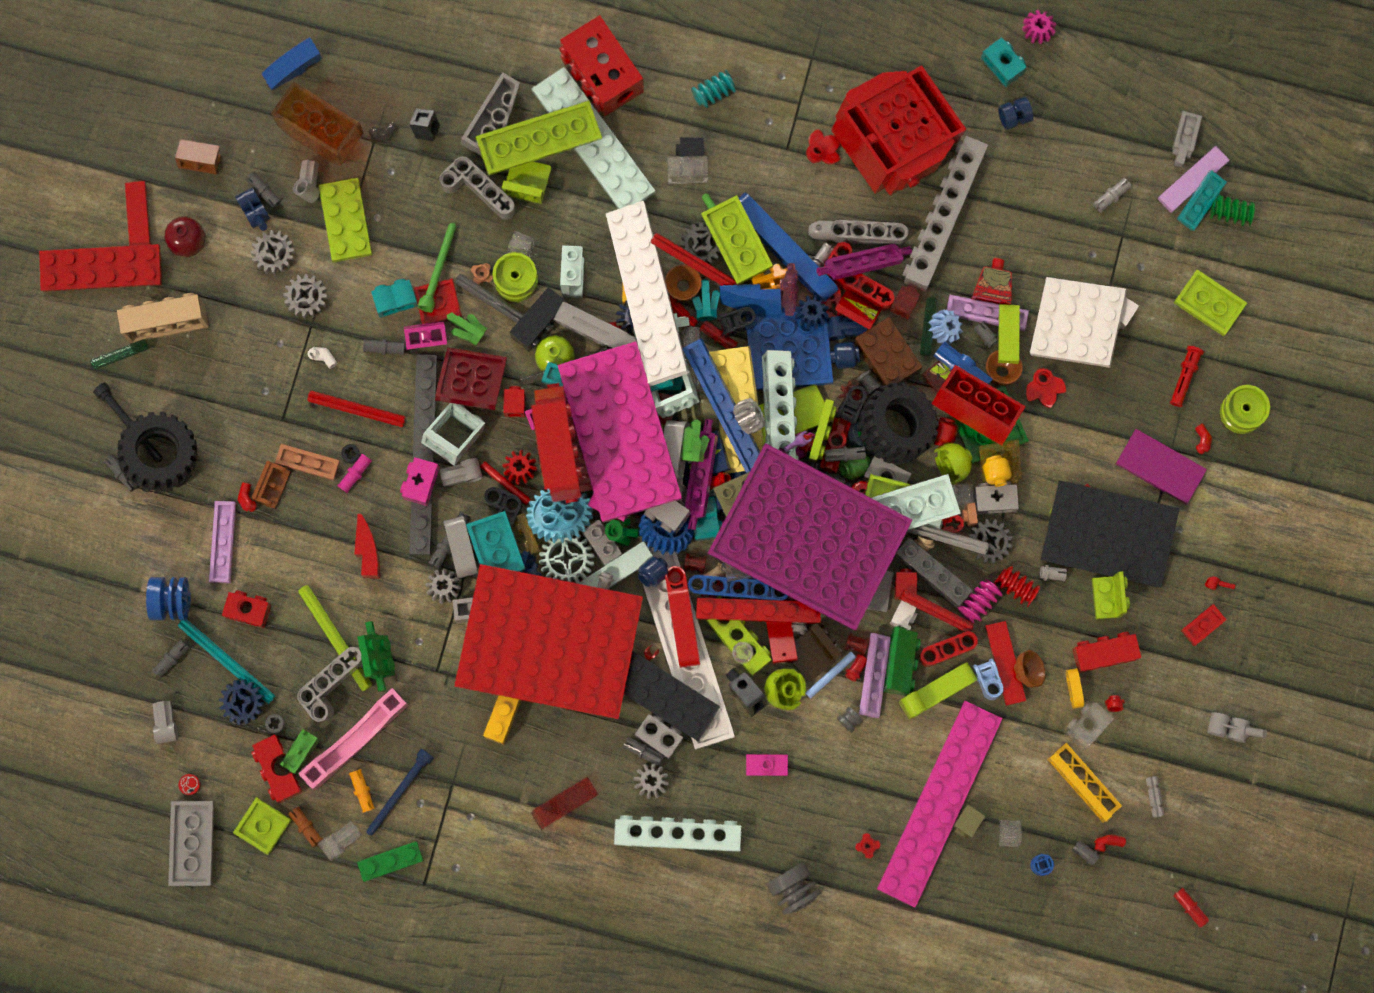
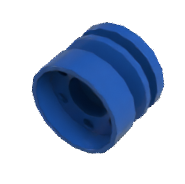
(165, 598)

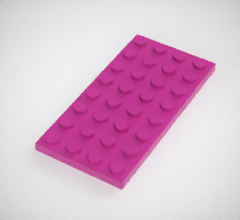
(619, 432)

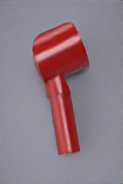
(1213, 582)
(648, 655)

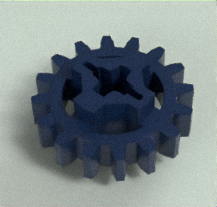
(239, 693)

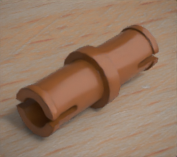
(305, 827)

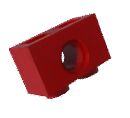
(234, 609)

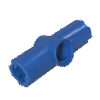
(951, 357)

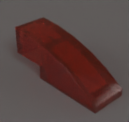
(564, 803)

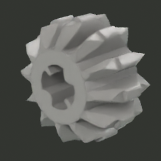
(749, 416)
(443, 579)
(654, 774)

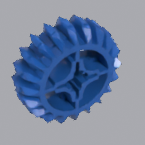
(663, 540)

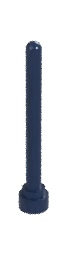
(422, 760)

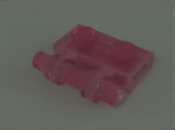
(790, 289)

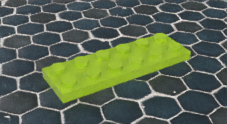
(538, 138)

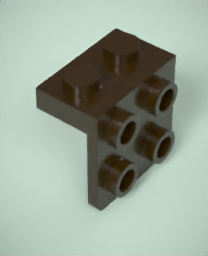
(816, 652)

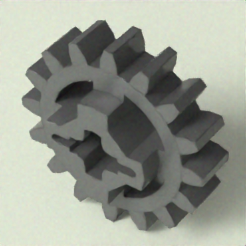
(701, 238)
(993, 548)

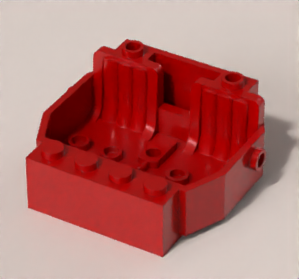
(923, 135)
(559, 445)

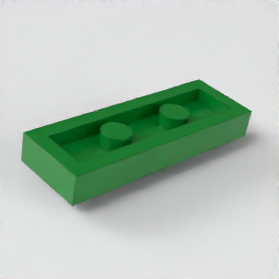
(390, 861)

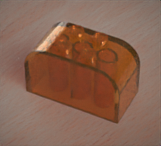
(317, 124)

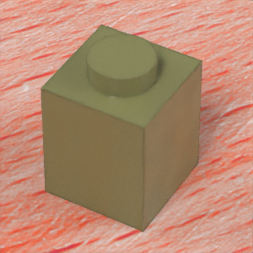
(968, 822)

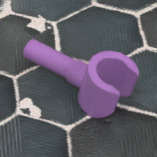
(799, 440)

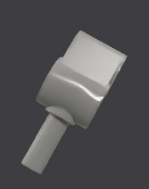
(1234, 729)

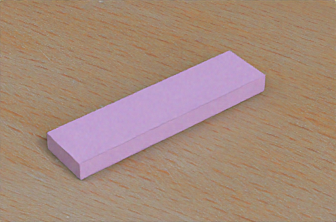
(1189, 182)
(980, 311)
(222, 542)
(874, 675)

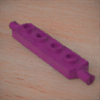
(864, 261)
(700, 478)

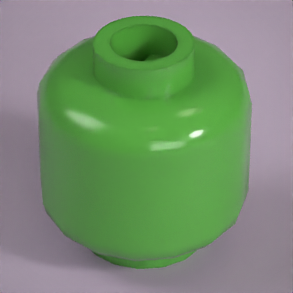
(854, 468)

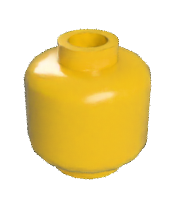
(997, 471)

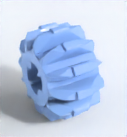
(945, 326)

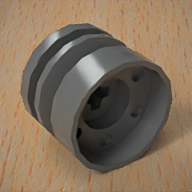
(794, 889)

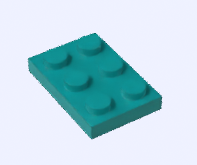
(495, 542)

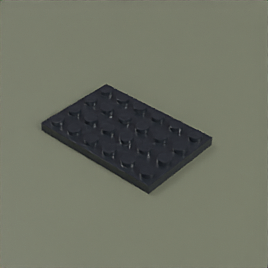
(1109, 533)

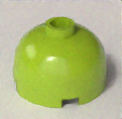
(553, 350)
(954, 461)
(785, 689)

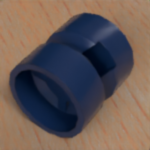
(1015, 113)

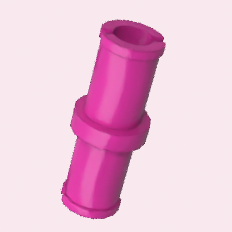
(354, 473)

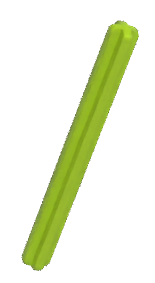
(331, 633)

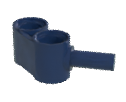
(253, 209)

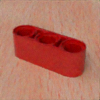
(955, 642)

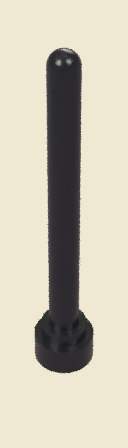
(104, 392)

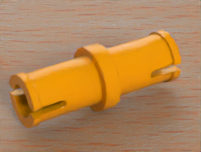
(361, 790)

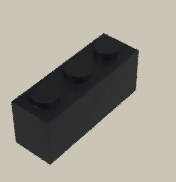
(537, 320)

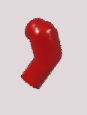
(244, 499)

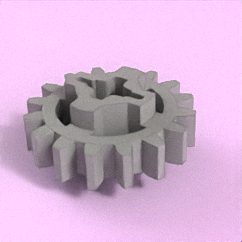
(281, 248)
(299, 301)

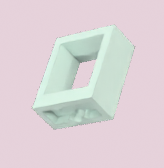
(684, 399)
(442, 446)

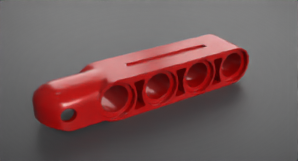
(682, 617)

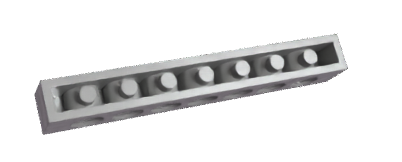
(968, 148)

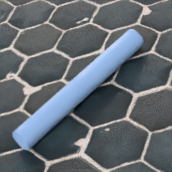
(830, 675)

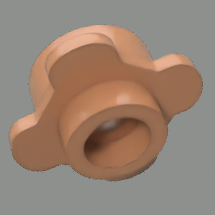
(485, 268)

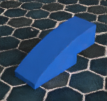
(291, 64)
(761, 301)

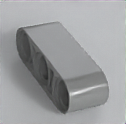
(460, 547)

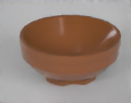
(683, 273)
(1014, 370)
(1030, 669)

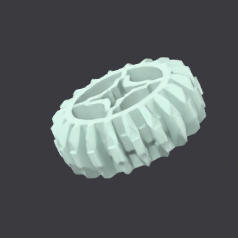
(575, 558)

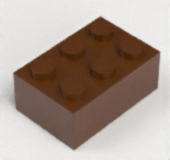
(887, 354)

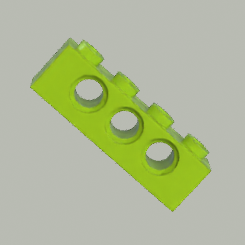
(724, 632)

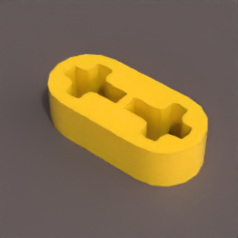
(1074, 688)

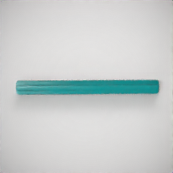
(224, 658)

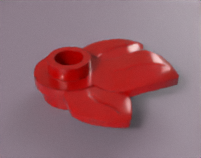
(824, 146)
(1046, 390)

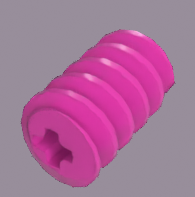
(979, 601)

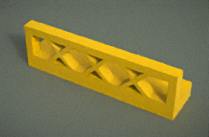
(1079, 787)

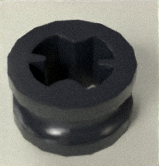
(347, 448)

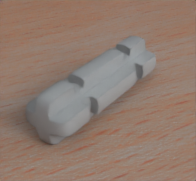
(1155, 796)

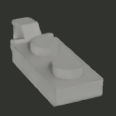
(1185, 137)

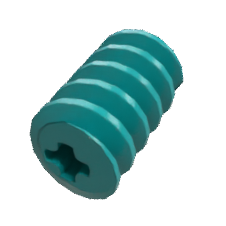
(713, 89)

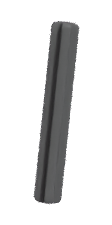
(489, 298)

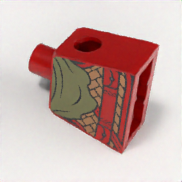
(994, 284)

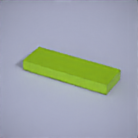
(1008, 333)

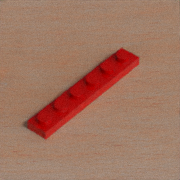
(756, 610)

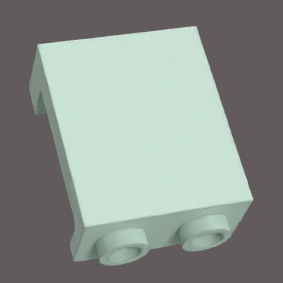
(572, 272)

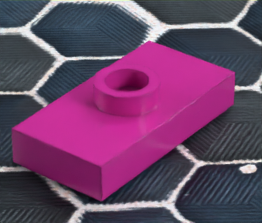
(766, 765)

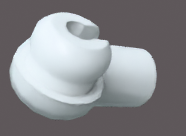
(322, 354)

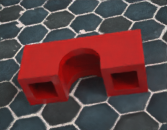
(267, 753)

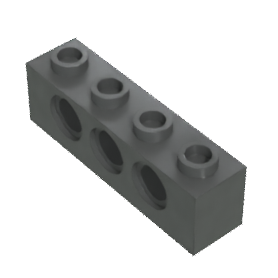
(932, 573)

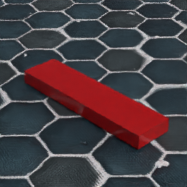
(137, 213)
(1005, 661)

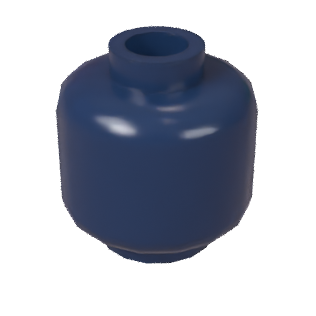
(845, 355)
(653, 571)

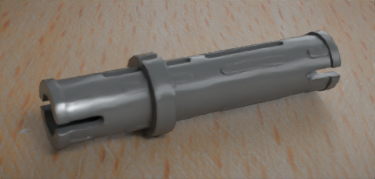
(443, 548)

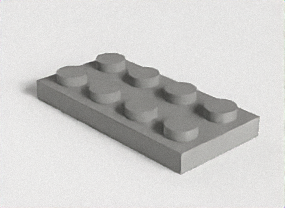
(191, 843)

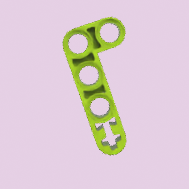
(937, 691)

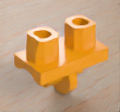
(771, 280)

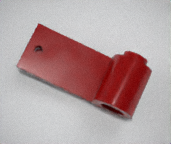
(781, 641)

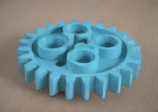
(558, 518)

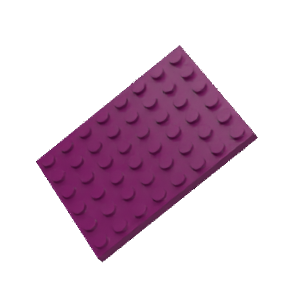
(810, 536)

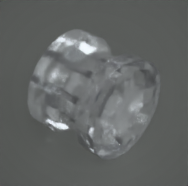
(740, 655)

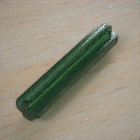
(926, 341)
(119, 354)

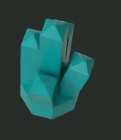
(706, 310)

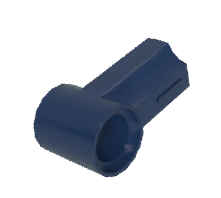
(842, 327)

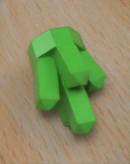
(469, 331)
(693, 445)

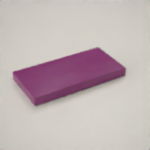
(1161, 466)

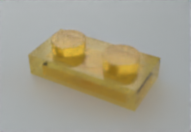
(530, 542)

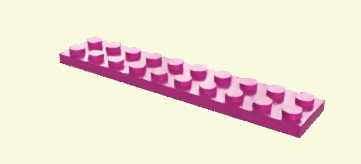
(939, 804)

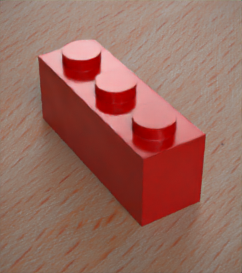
(1106, 652)

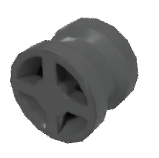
(850, 719)

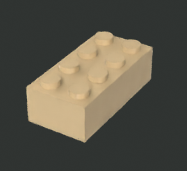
(162, 318)

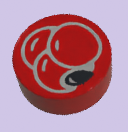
(189, 784)

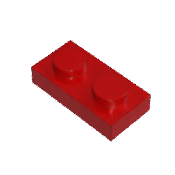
(1203, 625)

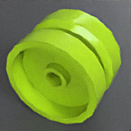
(515, 265)
(1256, 407)

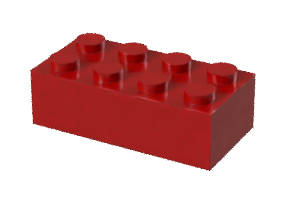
(978, 405)

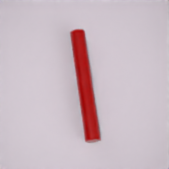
(505, 483)

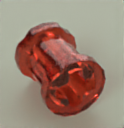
(695, 563)
(856, 644)

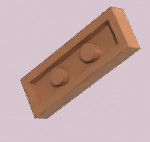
(307, 462)

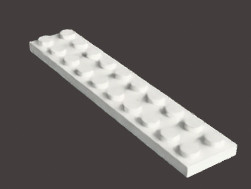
(646, 294)
(698, 677)

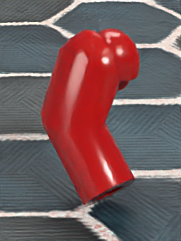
(1206, 439)
(1101, 842)

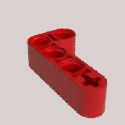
(862, 281)

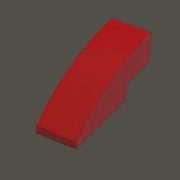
(366, 549)

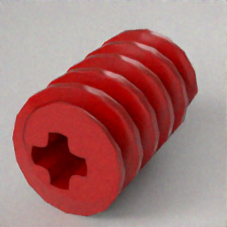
(1017, 585)

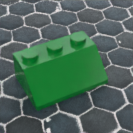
(901, 662)

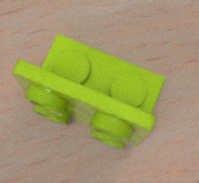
(527, 182)
(1110, 596)

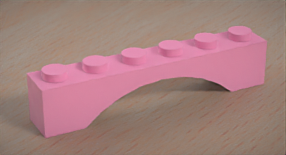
(354, 740)

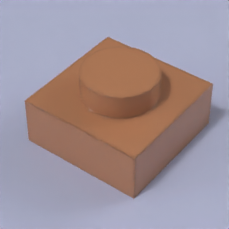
(969, 514)

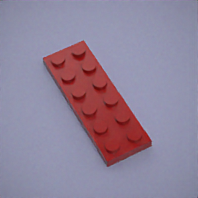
(100, 268)

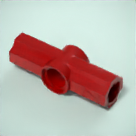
(839, 430)

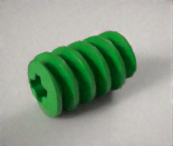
(1233, 210)

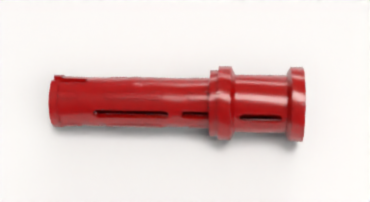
(1189, 367)

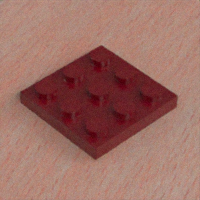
(471, 378)

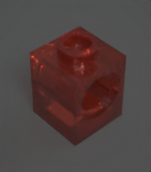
(905, 301)

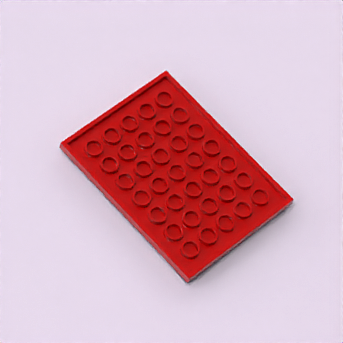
(548, 641)

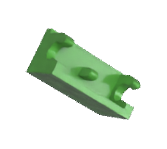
(300, 752)

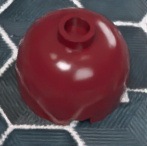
(184, 236)

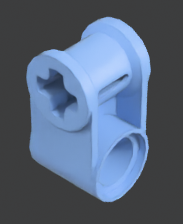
(987, 678)

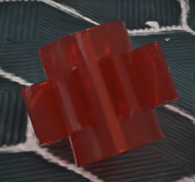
(856, 397)

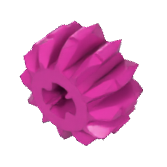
(1044, 22)

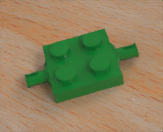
(376, 656)

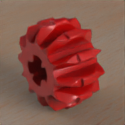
(512, 470)

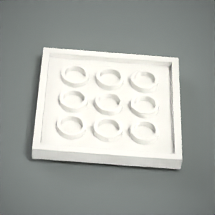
(1078, 322)

